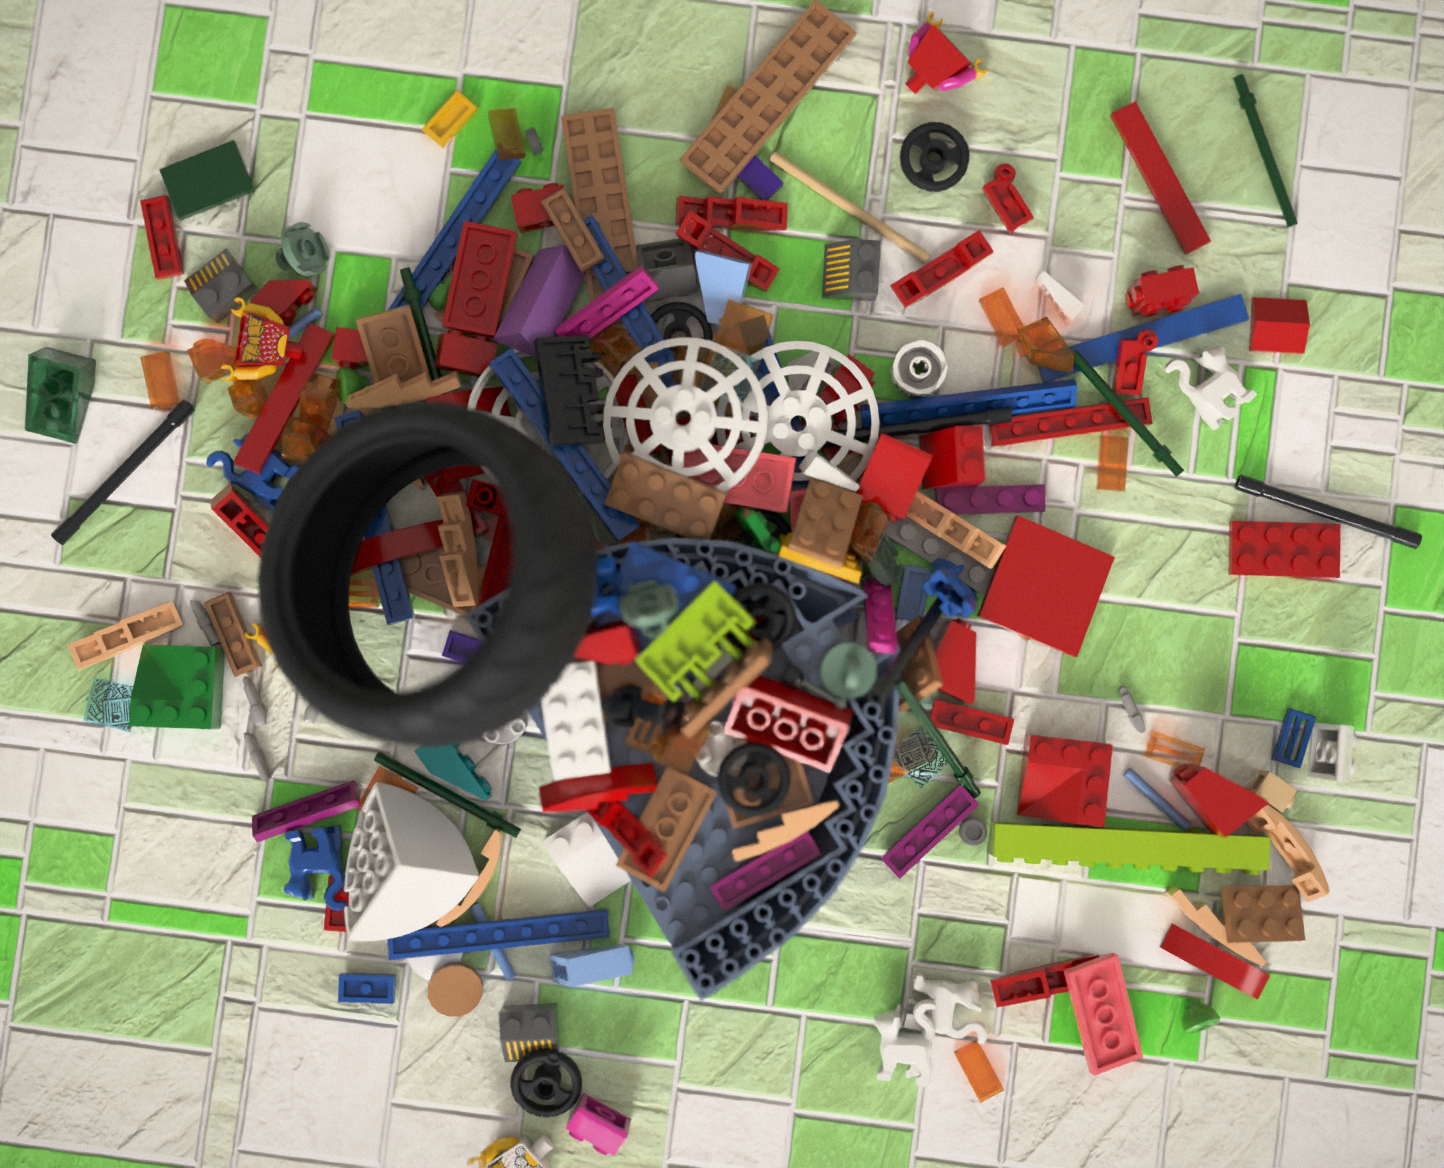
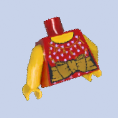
(260, 343)

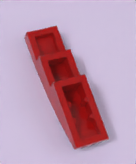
(735, 213)
(589, 790)
(1035, 982)

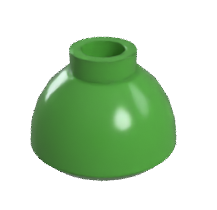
(349, 382)
(1198, 1017)

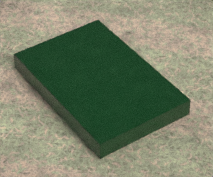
(207, 180)

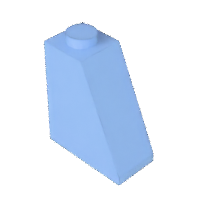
(721, 280)
(591, 964)

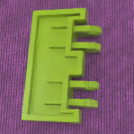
(692, 642)

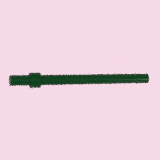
(1247, 102)
(413, 296)
(1161, 452)
(961, 773)
(494, 820)

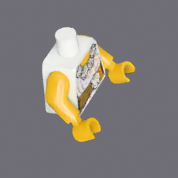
(515, 1153)

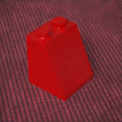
(955, 459)
(893, 476)
(957, 660)
(1215, 799)

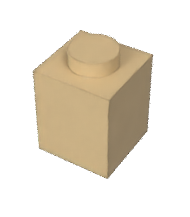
(1275, 790)

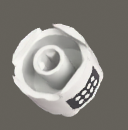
(933, 368)

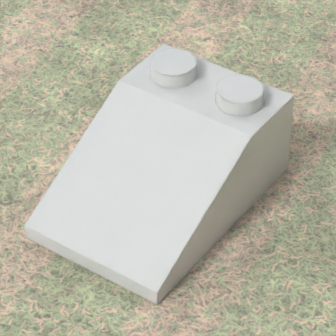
(1331, 752)
(586, 859)

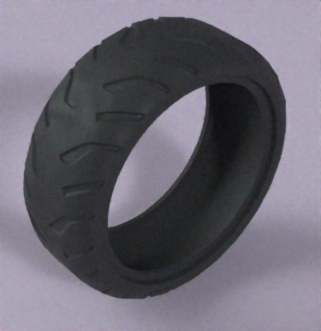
(317, 537)

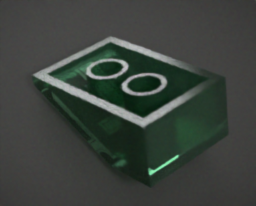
(58, 393)

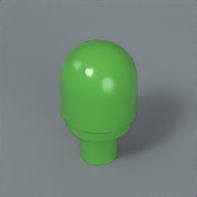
(440, 294)

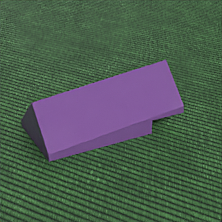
(541, 299)

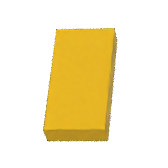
(450, 119)

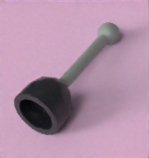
(795, 677)

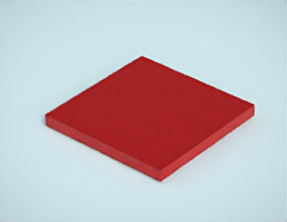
(1045, 586)

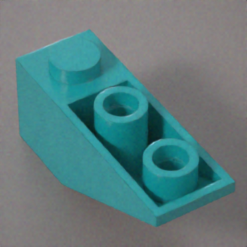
(453, 767)

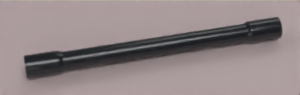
(986, 417)
(74, 522)
(1395, 534)
(886, 682)

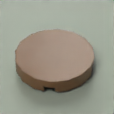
(454, 989)

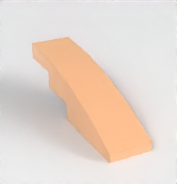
(393, 392)
(955, 530)
(460, 556)
(125, 635)
(794, 824)
(1208, 923)

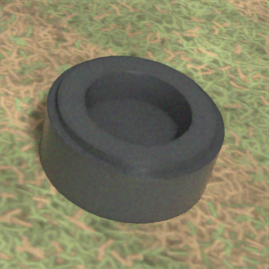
(534, 141)

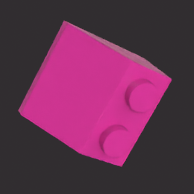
(598, 1125)

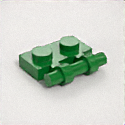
(755, 525)

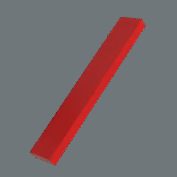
(1160, 178)
(283, 400)
(1067, 423)

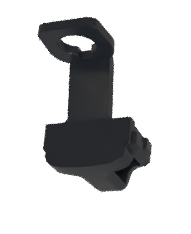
(626, 705)

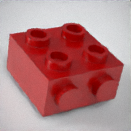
(1162, 291)

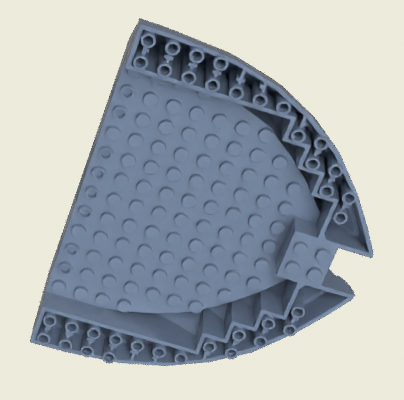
(705, 940)

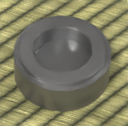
(972, 831)

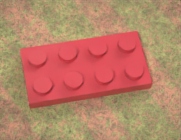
(763, 488)
(1103, 1013)

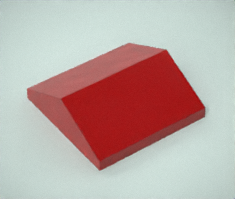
(1278, 325)

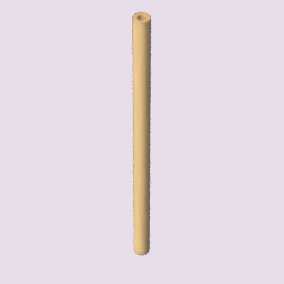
(850, 207)

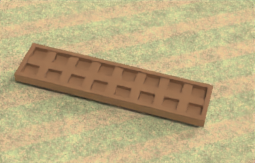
(767, 97)
(600, 185)

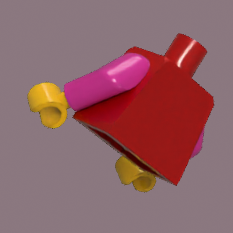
(938, 60)

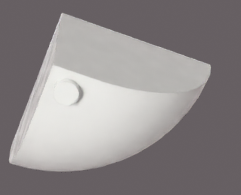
(403, 866)

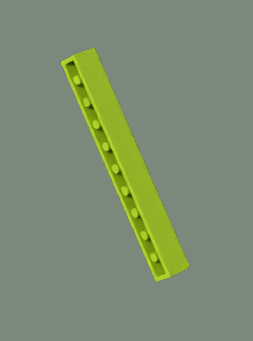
(1129, 846)

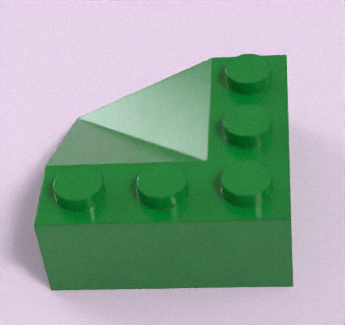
(178, 687)

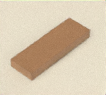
(573, 230)
(231, 634)

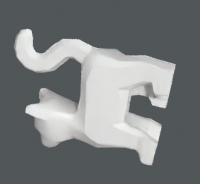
(1210, 394)
(945, 996)
(906, 1047)

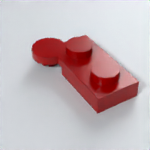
(1006, 198)
(1132, 362)

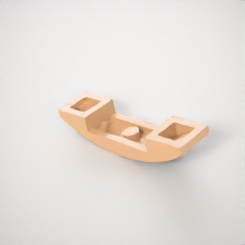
(1294, 849)
(492, 851)

